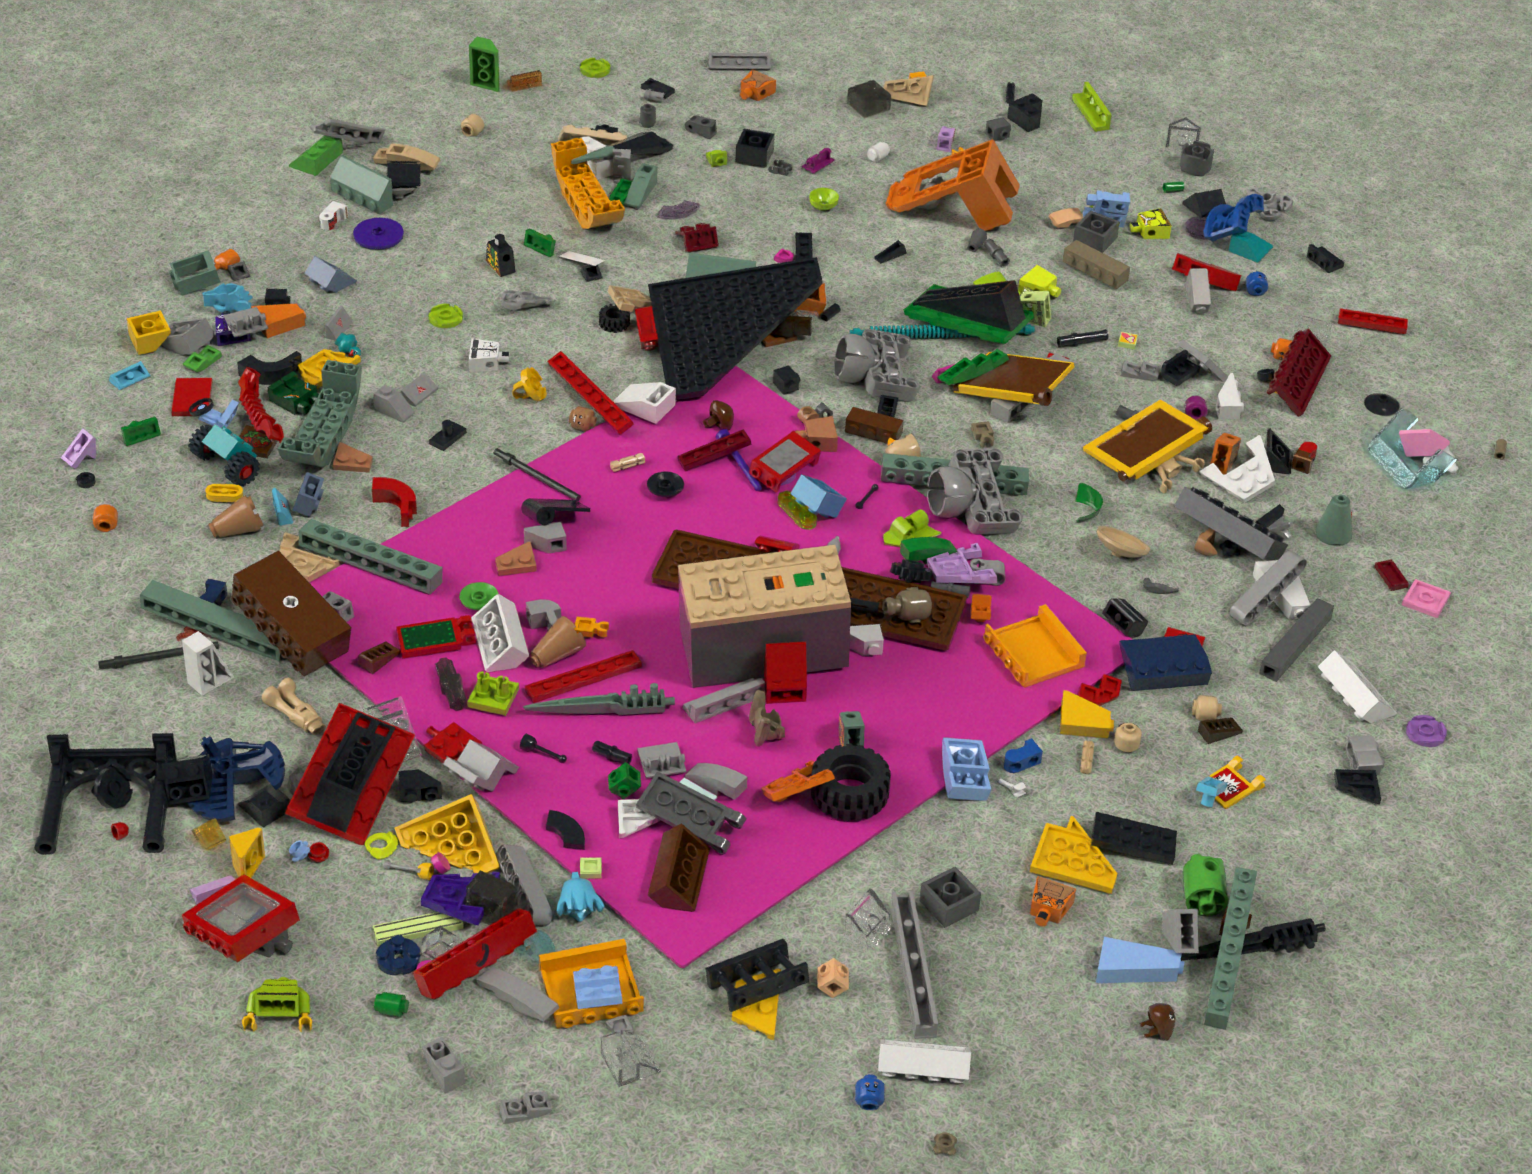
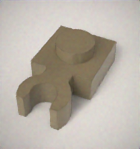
(983, 432)

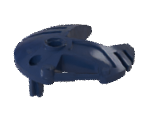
(234, 769)

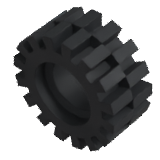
(614, 318)

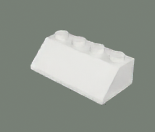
(500, 635)
(1355, 688)
(925, 1060)

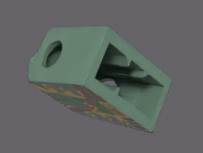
(851, 726)

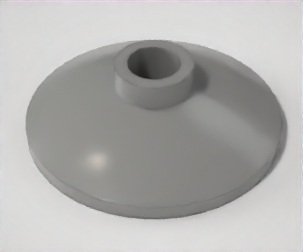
(399, 192)

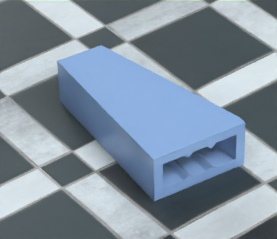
(1136, 962)

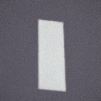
(581, 258)

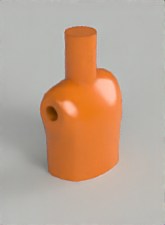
(226, 258)

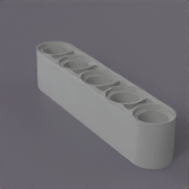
(1268, 588)
(520, 873)

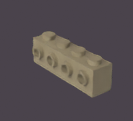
(1096, 264)

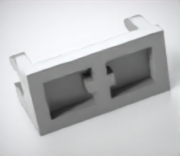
(621, 164)

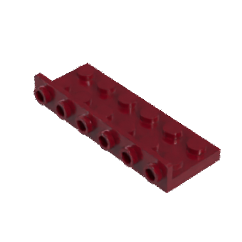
(1300, 371)

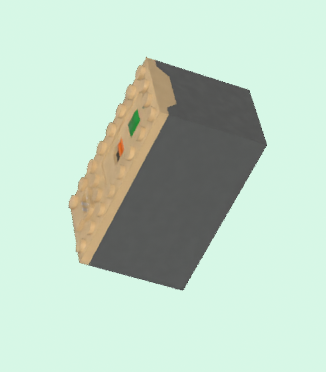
(759, 600)

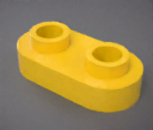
(224, 492)

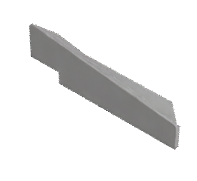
(348, 131)

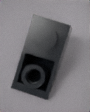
(418, 786)

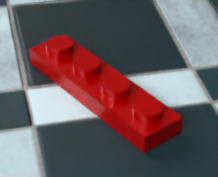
(1372, 321)

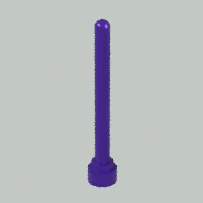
(740, 461)

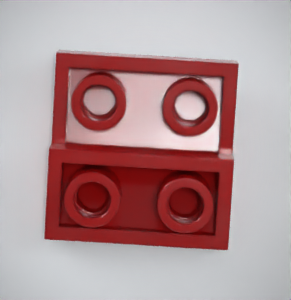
(766, 544)

